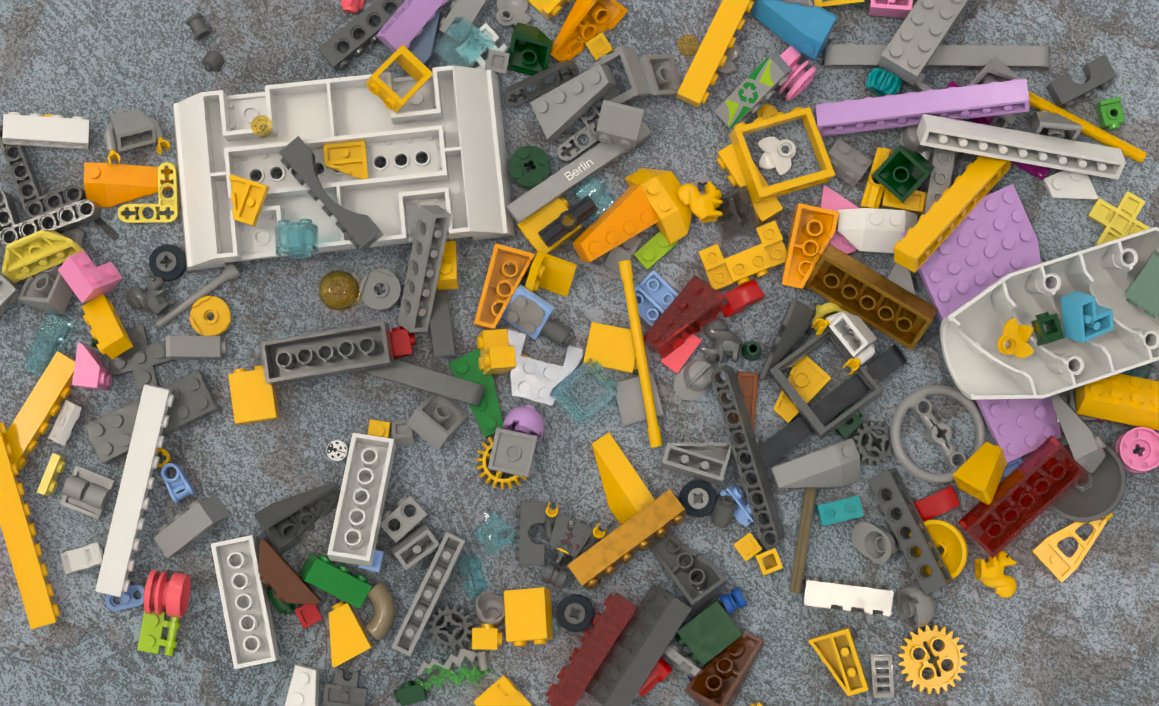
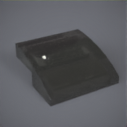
(737, 213)

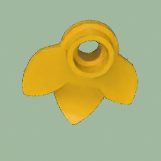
(1017, 337)

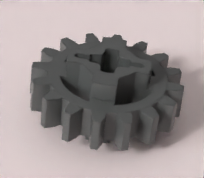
(878, 449)
(448, 616)

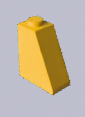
(982, 472)
(346, 634)

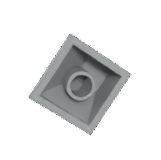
(661, 74)
(1054, 125)

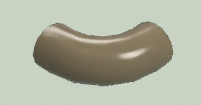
(384, 611)

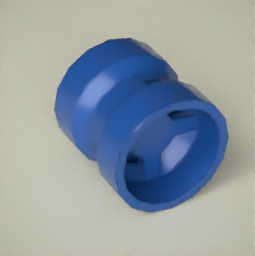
(729, 603)

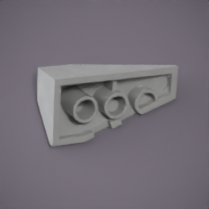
(828, 467)

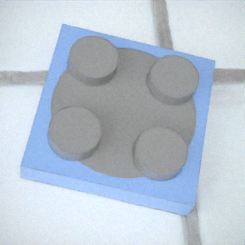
(527, 312)

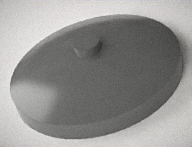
(1093, 493)

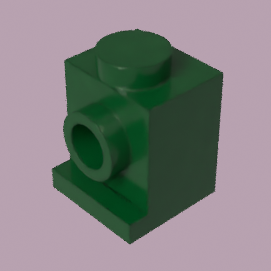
(1053, 328)
(845, 429)
(410, 693)

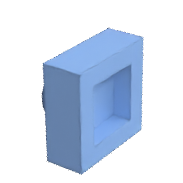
(377, 562)

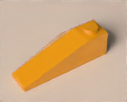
(583, 23)
(120, 183)
(807, 240)

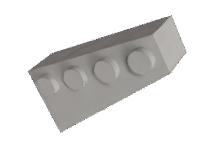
(569, 101)

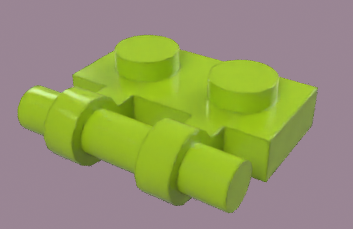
(152, 633)

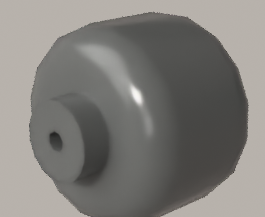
(213, 61)

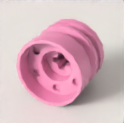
(798, 77)
(1139, 438)

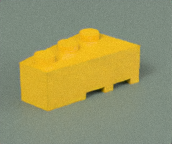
(842, 659)

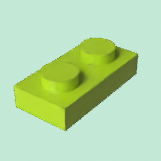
(653, 250)

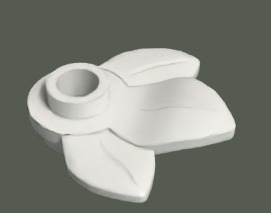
(774, 156)

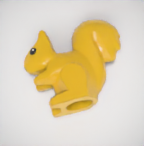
(702, 205)
(992, 574)

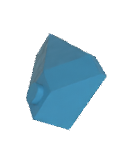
(798, 25)

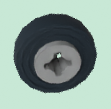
(692, 493)

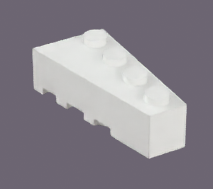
(303, 687)

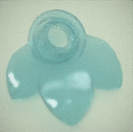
(490, 533)

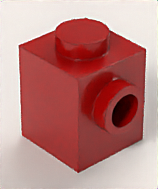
(402, 342)

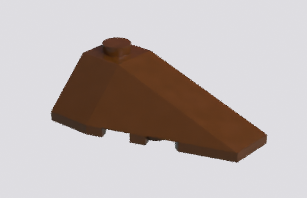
(725, 674)

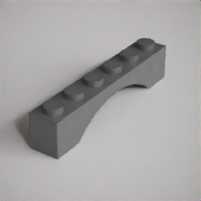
(359, 226)

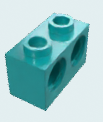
(839, 511)

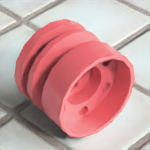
(162, 592)

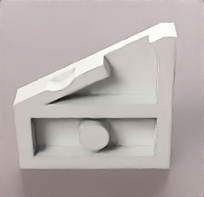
(1070, 186)

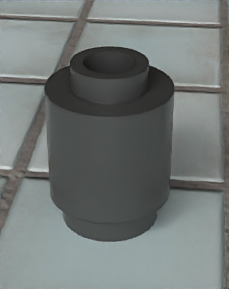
(556, 332)
(723, 511)

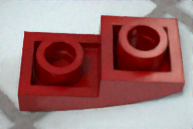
(742, 296)
(937, 503)

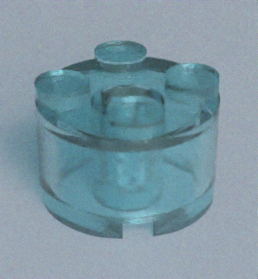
(296, 238)

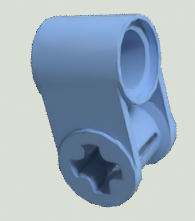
(177, 483)

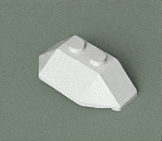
(874, 228)

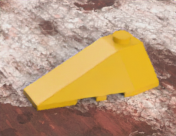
(622, 485)

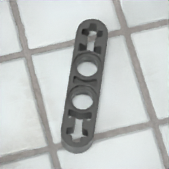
(539, 80)

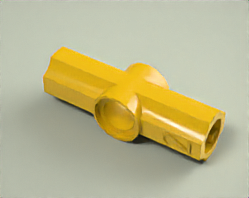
(873, 191)

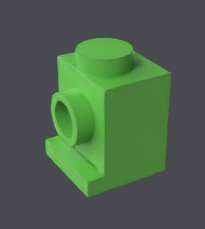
(1106, 120)

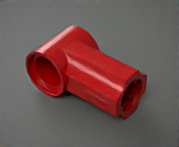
(658, 674)

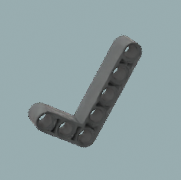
(30, 180)
(40, 222)

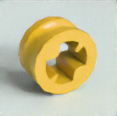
(165, 453)

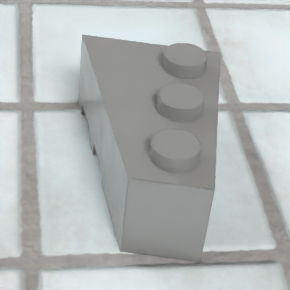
(190, 525)

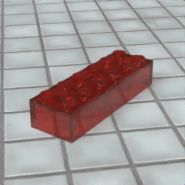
(1022, 496)
(592, 652)

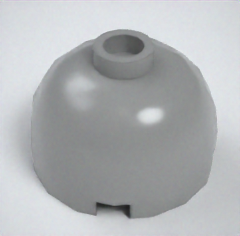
(915, 606)

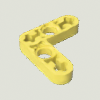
(163, 202)

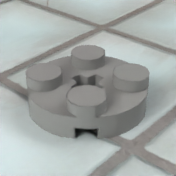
(375, 279)

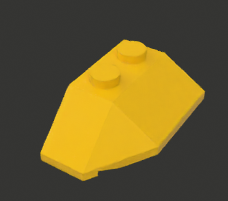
(661, 191)

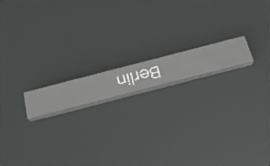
(569, 177)

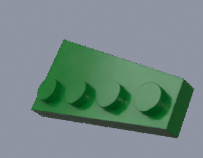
(488, 413)

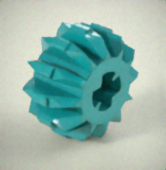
(883, 82)

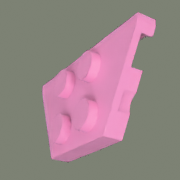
(833, 201)

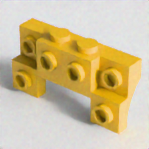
(747, 263)

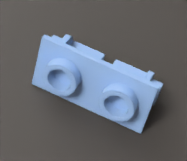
(743, 513)

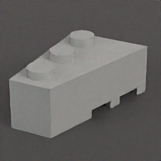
(698, 460)

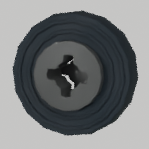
(173, 267)
(575, 613)

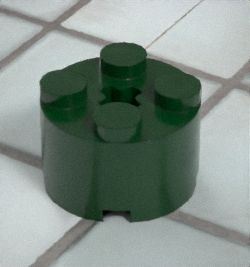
(524, 158)

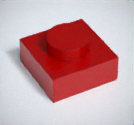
(308, 615)

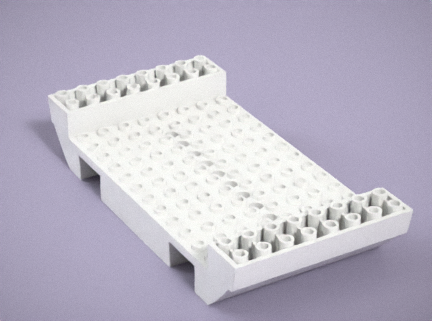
(449, 119)

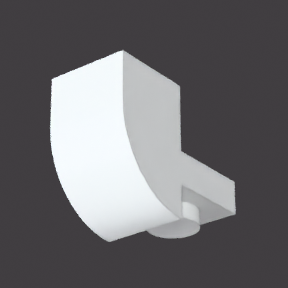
(82, 558)

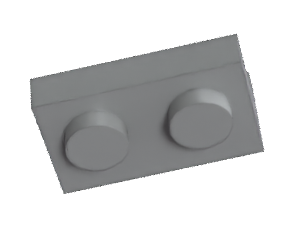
(848, 162)

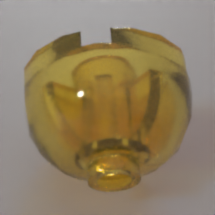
(339, 290)

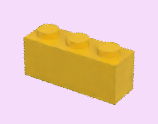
(106, 327)

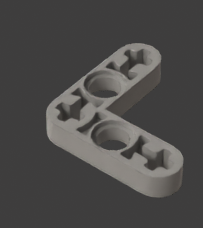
(588, 130)

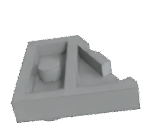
(685, 664)

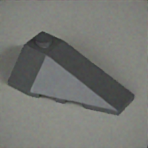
(793, 325)

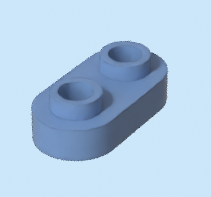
(128, 599)

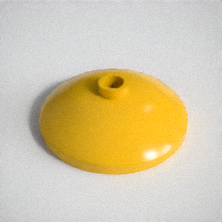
(952, 541)

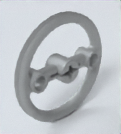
(932, 428)

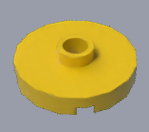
(206, 306)

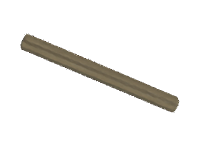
(803, 540)

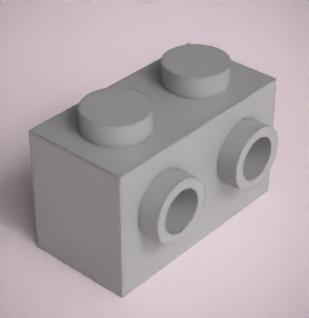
(415, 547)

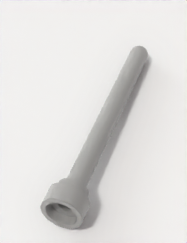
(231, 272)

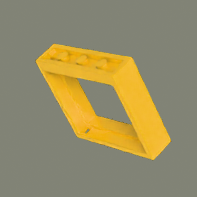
(764, 193)

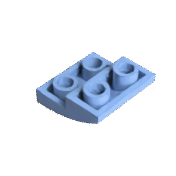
(654, 297)

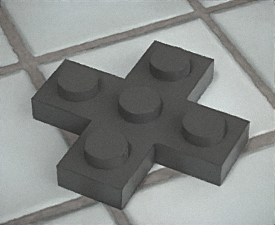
(140, 358)

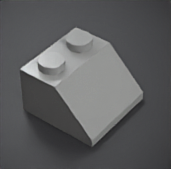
(619, 124)
(437, 419)

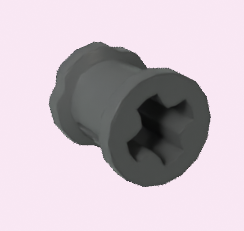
(198, 26)

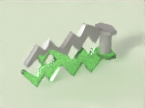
(472, 676)

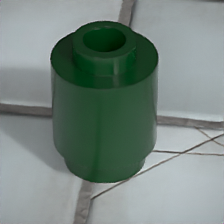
(281, 607)

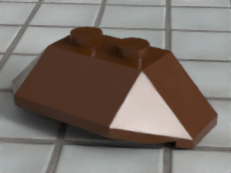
(283, 578)

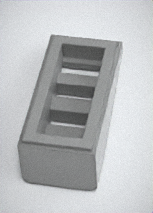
(874, 684)

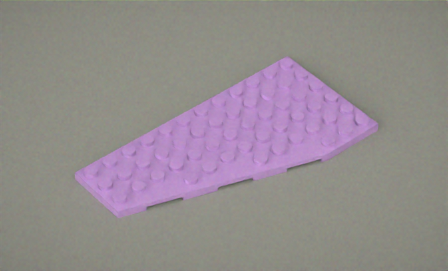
(980, 251)

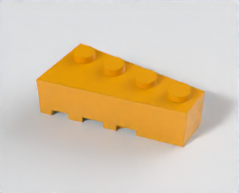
(619, 223)
(501, 280)

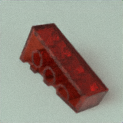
(685, 316)

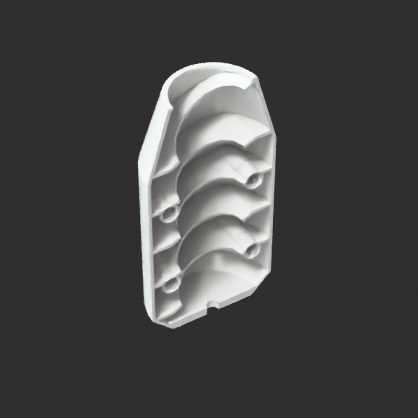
(1102, 271)

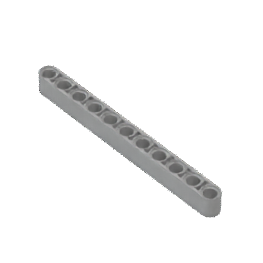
(946, 57)

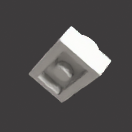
(63, 426)

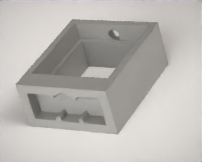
(634, 72)

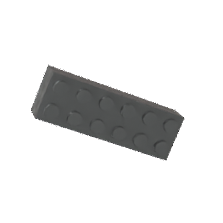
(327, 353)
(191, 403)
(638, 648)

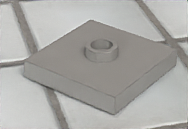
(512, 452)

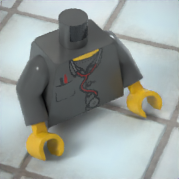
(569, 535)

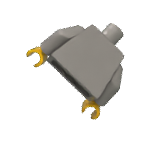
(130, 131)

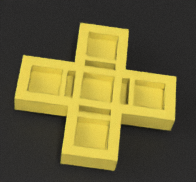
(1120, 220)

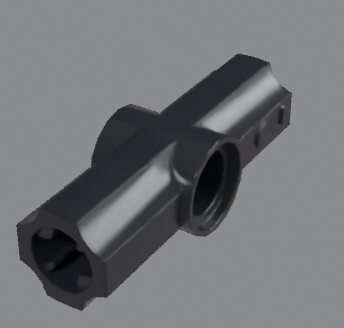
(557, 230)

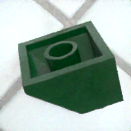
(529, 50)
(903, 172)

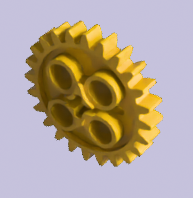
(914, 667)

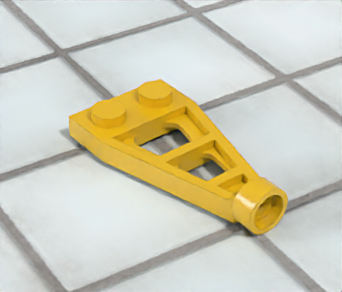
(1055, 560)

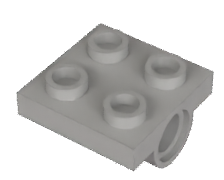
(87, 492)

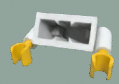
(853, 335)

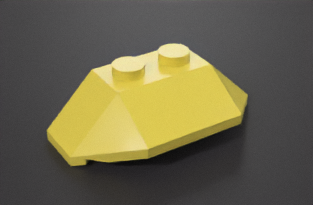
(37, 254)

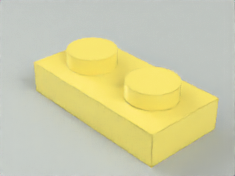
(55, 466)

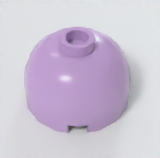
(525, 420)

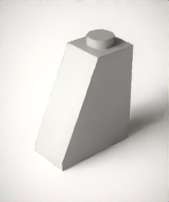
(195, 347)

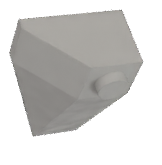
(48, 288)
(1083, 442)

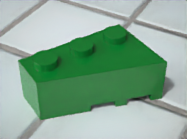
(335, 579)

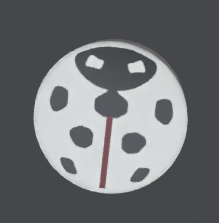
(337, 450)

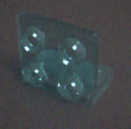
(462, 43)

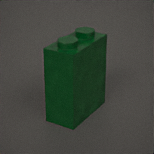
(708, 633)

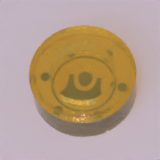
(687, 45)
(262, 126)

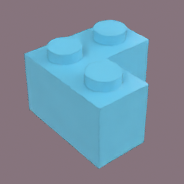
(1084, 318)

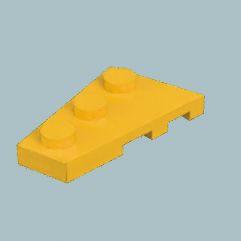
(808, 381)

